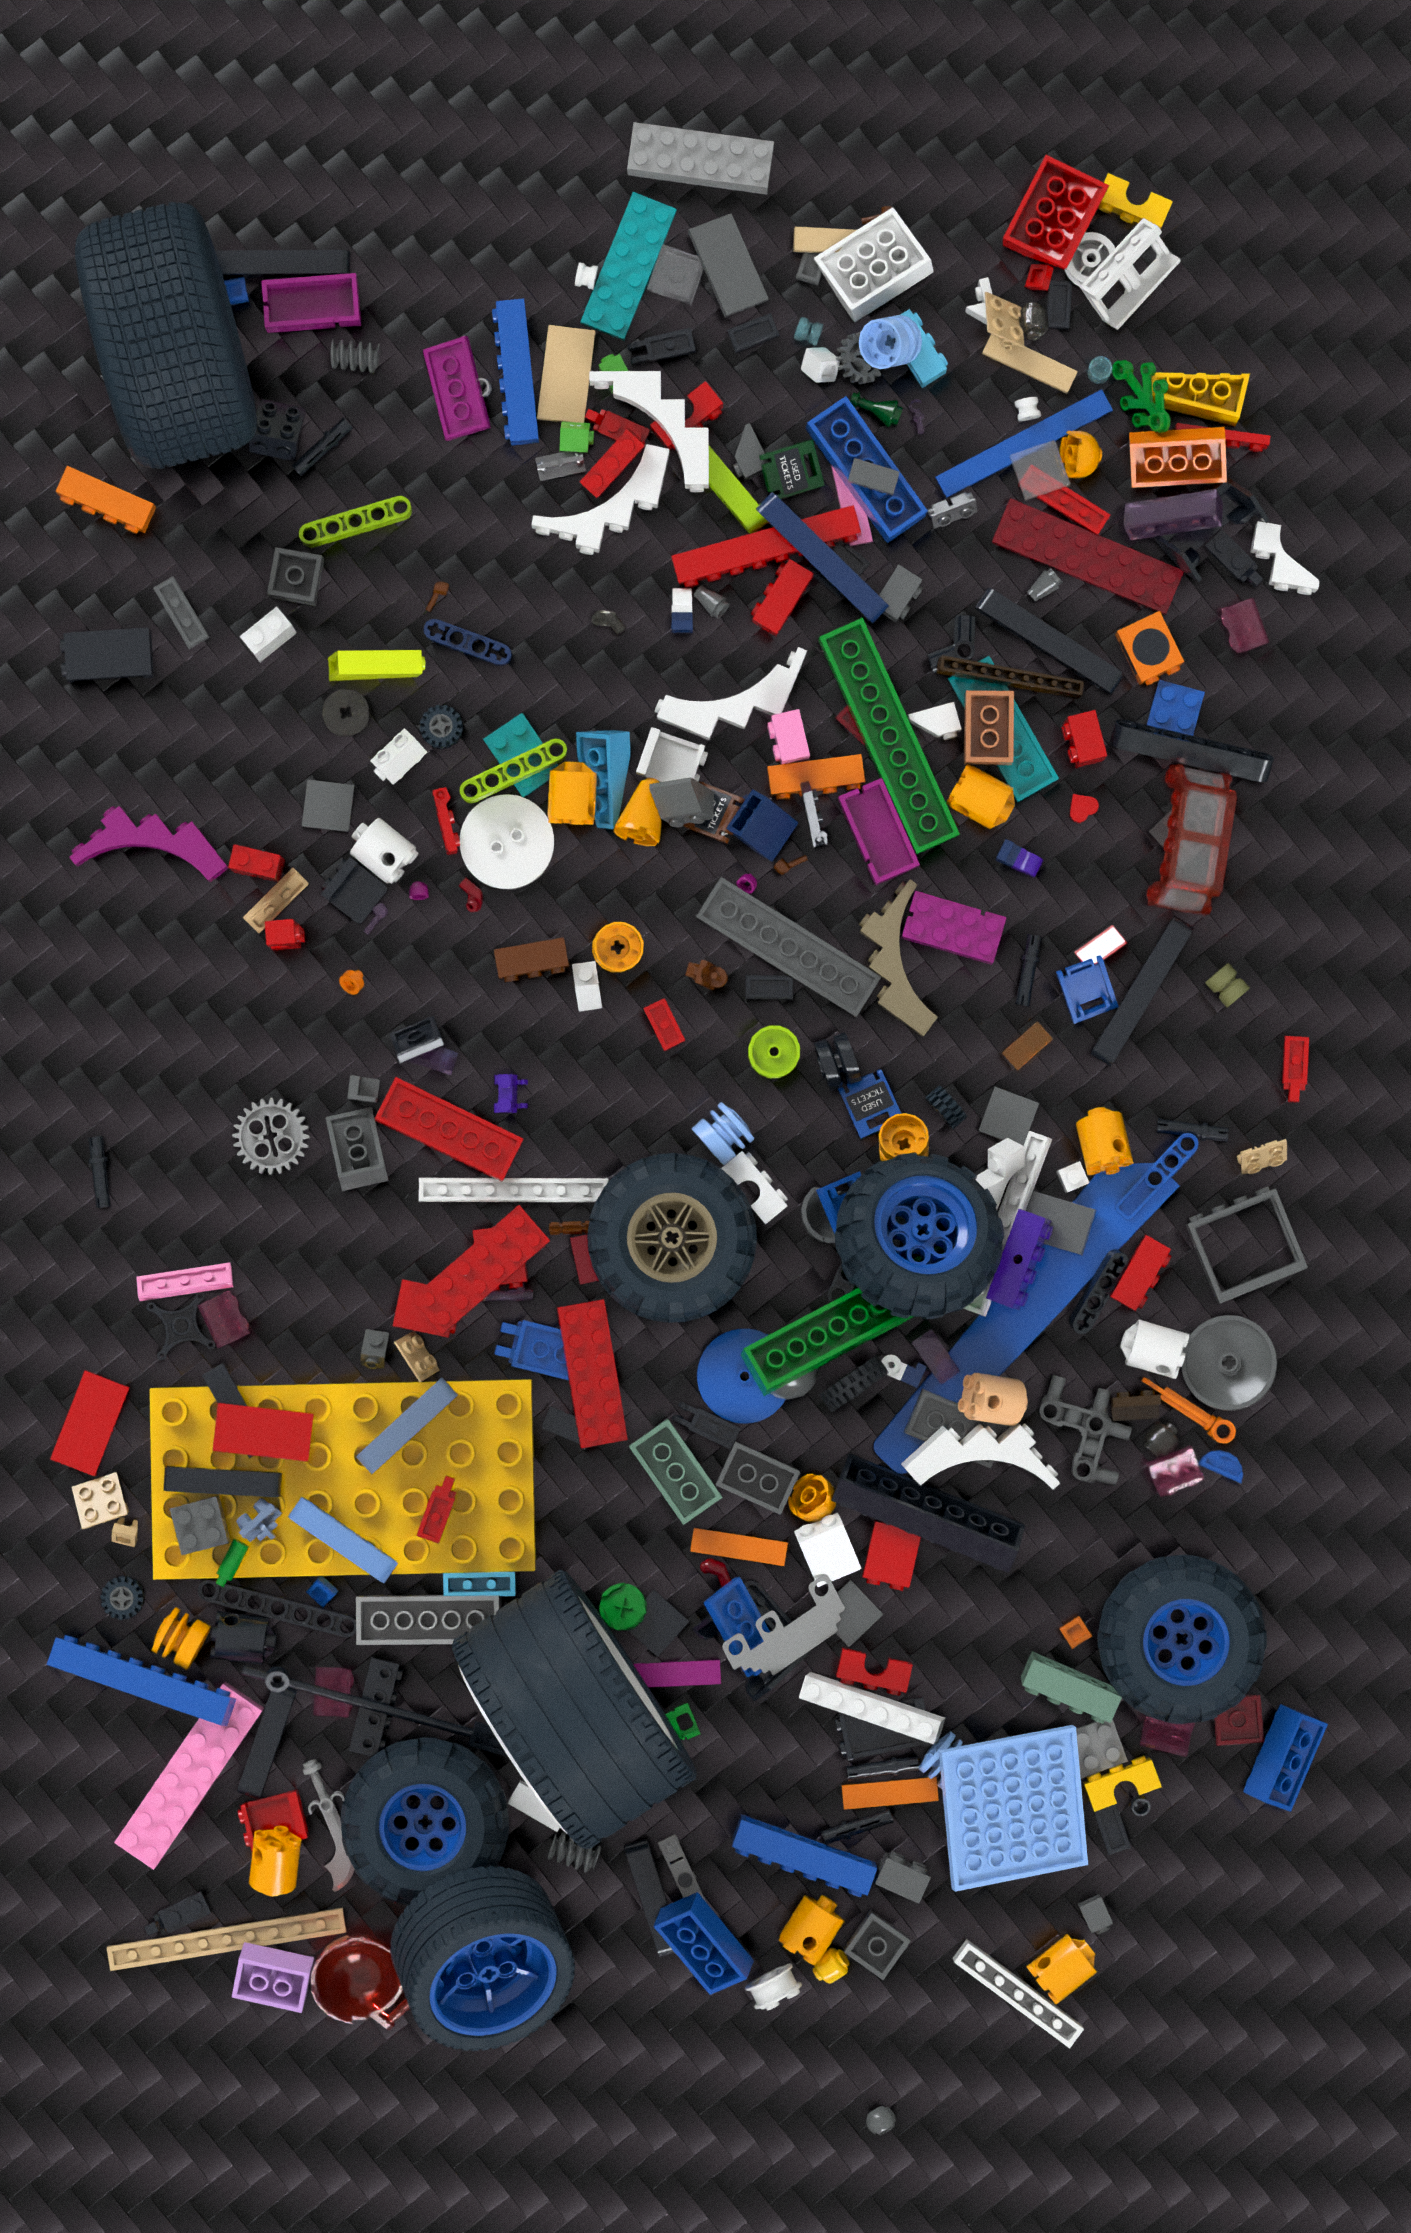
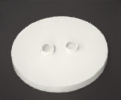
(506, 841)

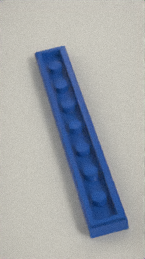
(1047, 430)

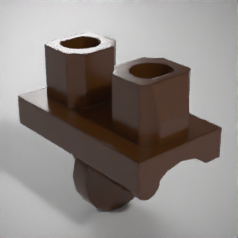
(707, 974)

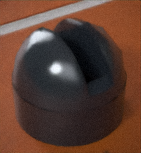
(1145, 1802)

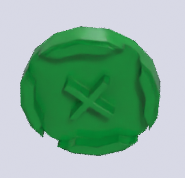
(623, 1607)

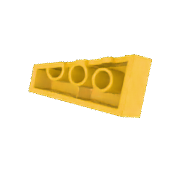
(1204, 395)

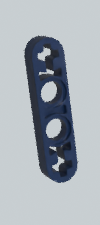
(468, 639)

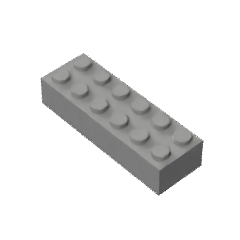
(700, 158)
(419, 1617)

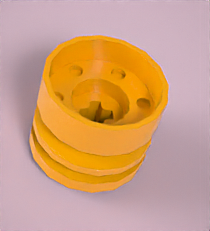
(626, 936)
(903, 1132)
(181, 1638)

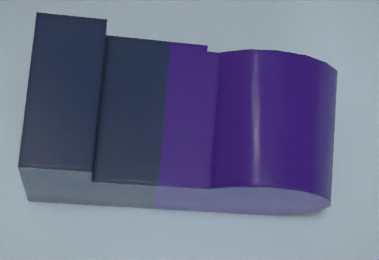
(1019, 858)

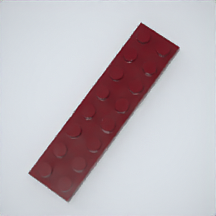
(1087, 556)

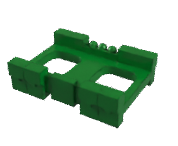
(672, 1715)

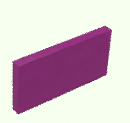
(456, 388)

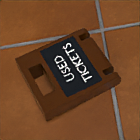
(723, 814)

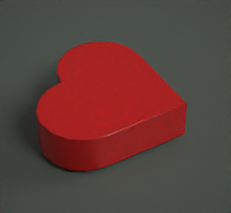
(1082, 807)

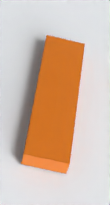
(739, 1546)
(889, 1792)

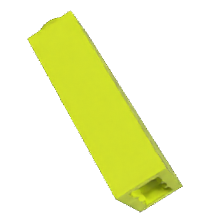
(375, 664)

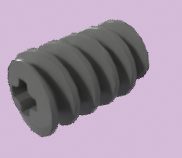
(354, 356)
(573, 1852)

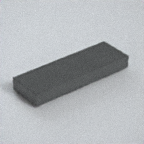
(181, 612)

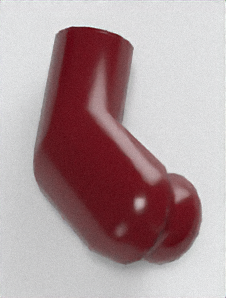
(475, 895)
(716, 1568)

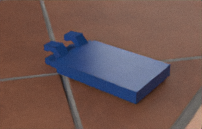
(535, 1348)
(736, 1613)

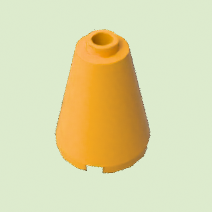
(640, 817)

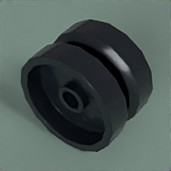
(835, 1062)

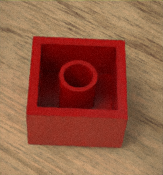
(1084, 739)

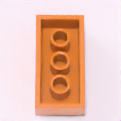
(1178, 457)

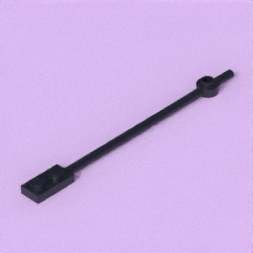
(479, 1737)

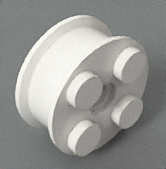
(1091, 246)
(773, 1987)

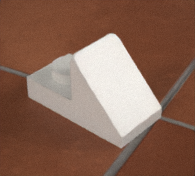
(979, 310)
(587, 986)

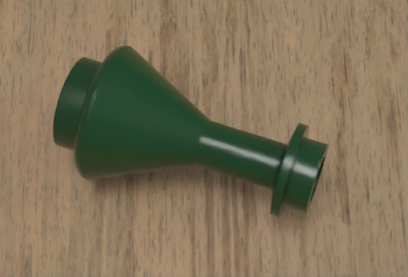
(886, 411)

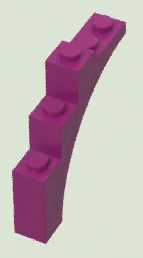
(152, 833)

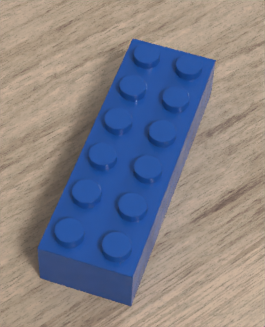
(845, 436)
(805, 1855)

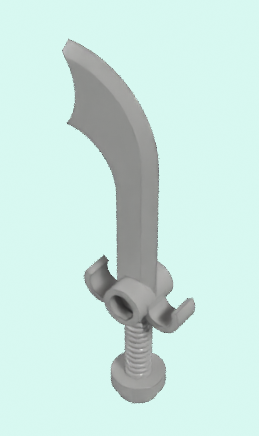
(340, 1865)

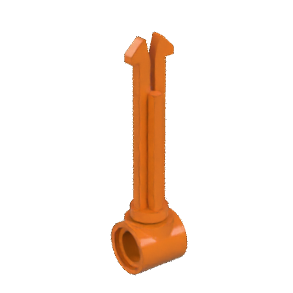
(1207, 1421)

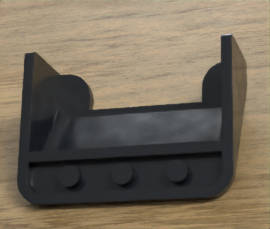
(764, 1682)

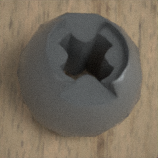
(881, 2120)

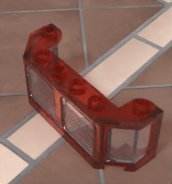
(1195, 841)

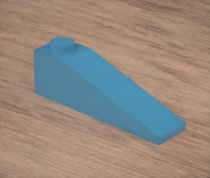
(609, 757)

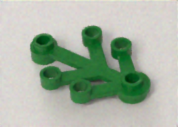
(1159, 418)

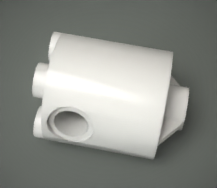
(375, 846)
(1154, 1348)

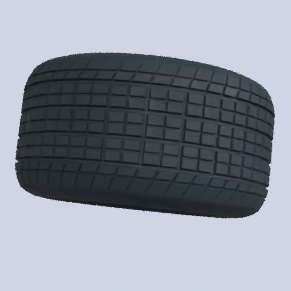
(165, 335)

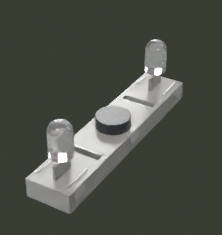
(681, 1870)

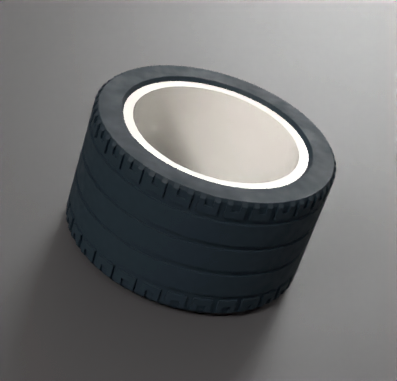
(572, 1710)

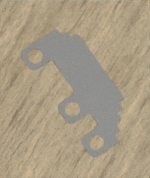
(790, 1642)

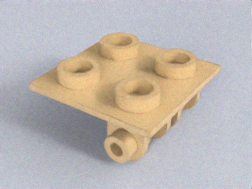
(1004, 321)
(1271, 1155)
(417, 1356)
(99, 1500)

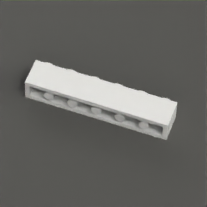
(872, 1708)
(1018, 1993)

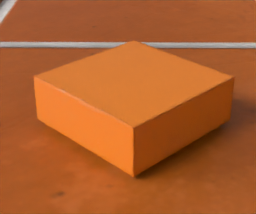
(1075, 1632)

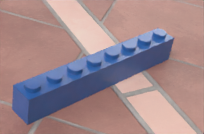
(142, 1681)

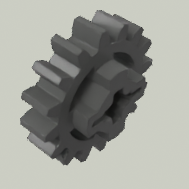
(853, 366)

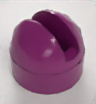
(751, 879)
(418, 891)

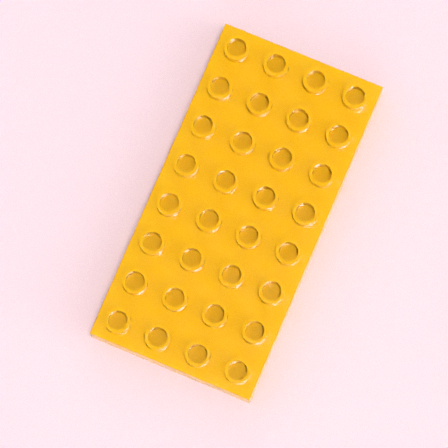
(476, 1439)

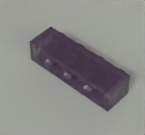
(1173, 514)

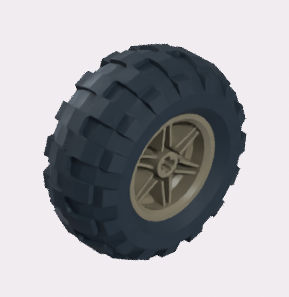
(646, 1281)

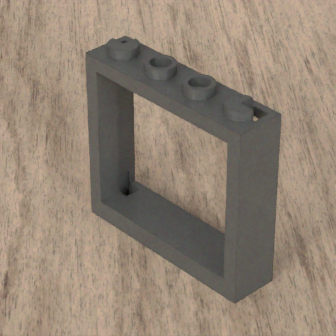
(1239, 1204)

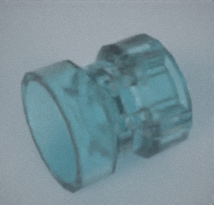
(803, 330)
(1096, 372)

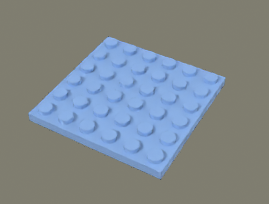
(1013, 1807)

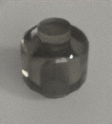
(1034, 321)
(1161, 1439)

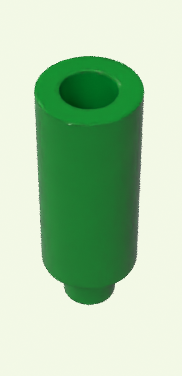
(231, 1562)

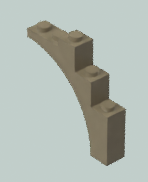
(885, 932)

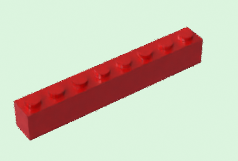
(761, 547)

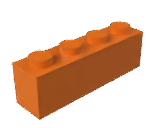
(105, 499)
(822, 774)

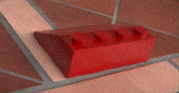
(1054, 213)

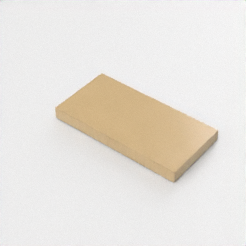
(566, 374)

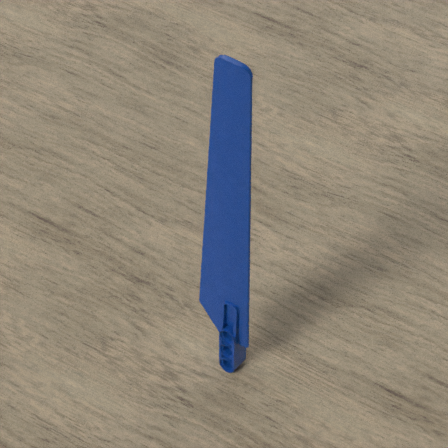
(995, 1341)

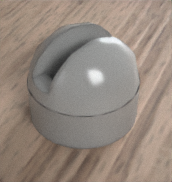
(488, 389)

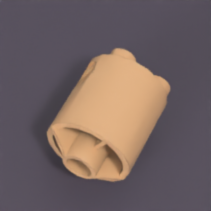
(993, 1399)

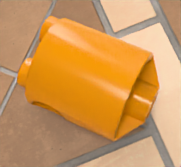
(572, 794)
(982, 797)
(1104, 1141)
(274, 1861)
(816, 1923)
(1063, 1967)

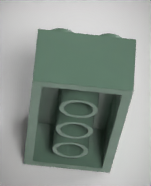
(675, 1471)
(1070, 1687)

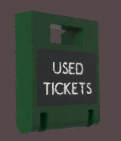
(788, 469)

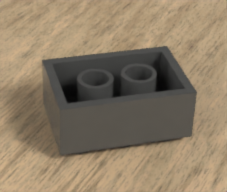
(757, 1477)

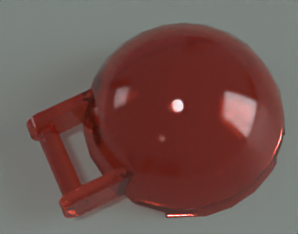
(357, 1980)

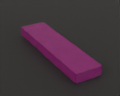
(680, 1673)

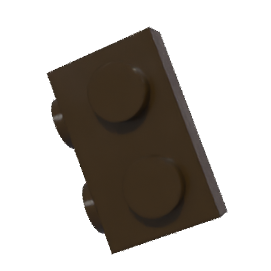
(1135, 1407)

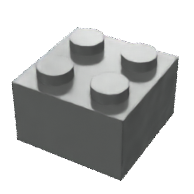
(295, 576)
(200, 1525)
(902, 1877)
(876, 1944)

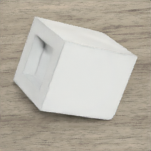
(820, 364)

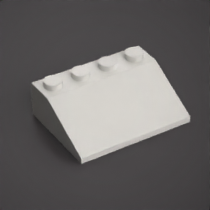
(874, 264)

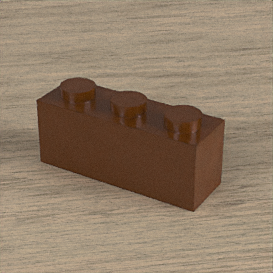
(531, 959)

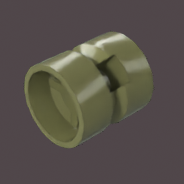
(1227, 985)

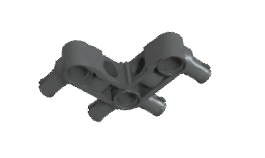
(1091, 1441)

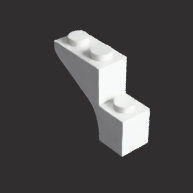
(1285, 571)
(1003, 1162)

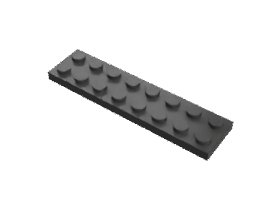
(788, 947)

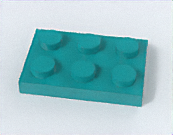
(515, 739)

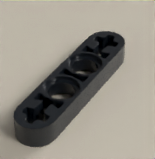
(1102, 1293)

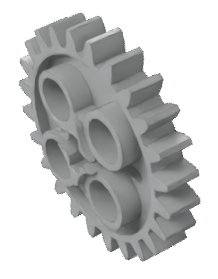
(249, 1141)

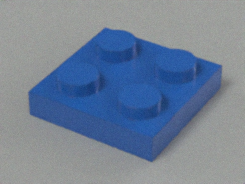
(1175, 707)

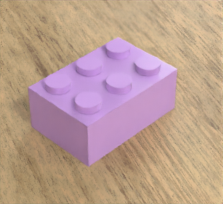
(272, 1977)

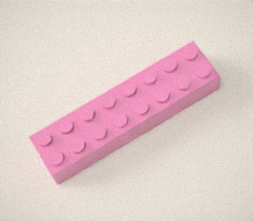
(186, 1781)

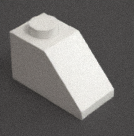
(938, 721)

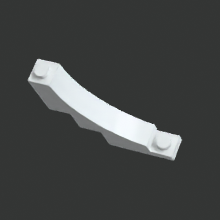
(644, 392)
(766, 696)

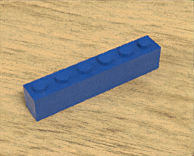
(517, 372)

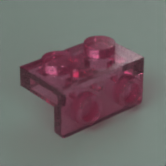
(1244, 626)
(224, 1319)
(1175, 1471)
(335, 1679)
(1166, 1736)

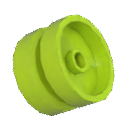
(769, 1065)

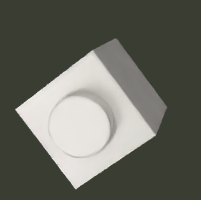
(1072, 1177)

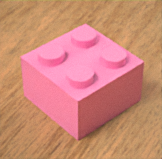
(789, 737)

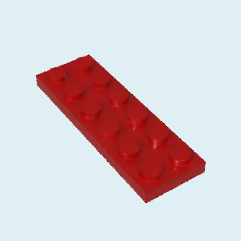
(449, 1129)
(480, 1269)
(592, 1373)

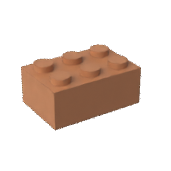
(989, 728)

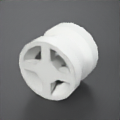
(586, 275)
(1027, 409)

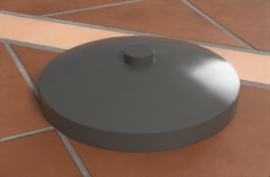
(1229, 1363)

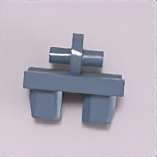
(262, 1524)

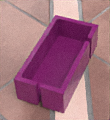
(311, 302)
(878, 832)
(953, 927)

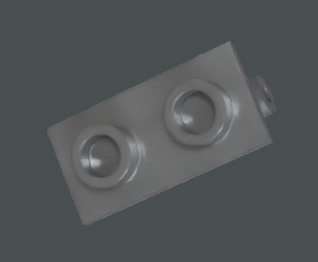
(560, 465)
(963, 507)

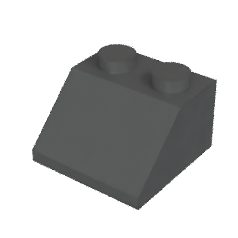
(683, 801)

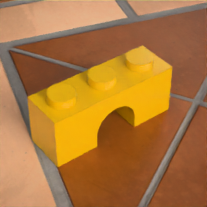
(1115, 201)
(1101, 1787)

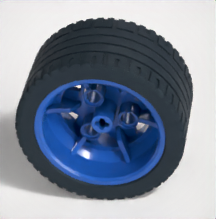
(466, 1960)

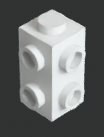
(398, 757)

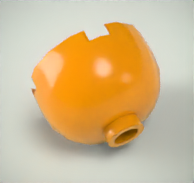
(1080, 454)
(812, 1498)

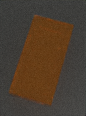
(1027, 1046)

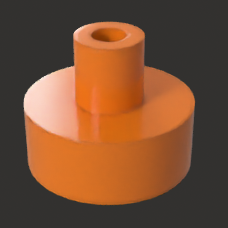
(352, 981)

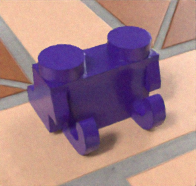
(508, 1093)

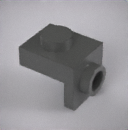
(374, 1349)

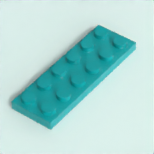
(628, 266)
(1030, 765)

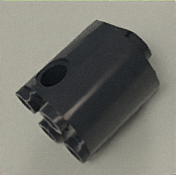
(242, 1638)

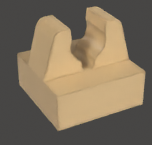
(125, 1534)

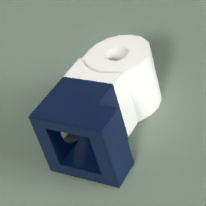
(682, 611)
(903, 1371)

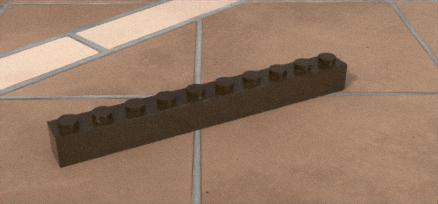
(1010, 677)

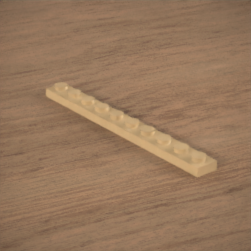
(226, 1939)

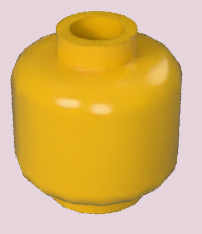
(831, 1966)

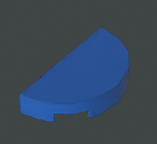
(1223, 1464)

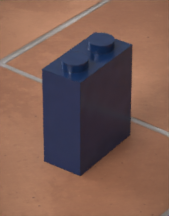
(762, 825)

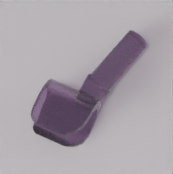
(380, 911)

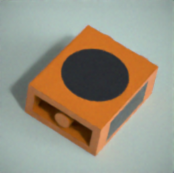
(1150, 649)

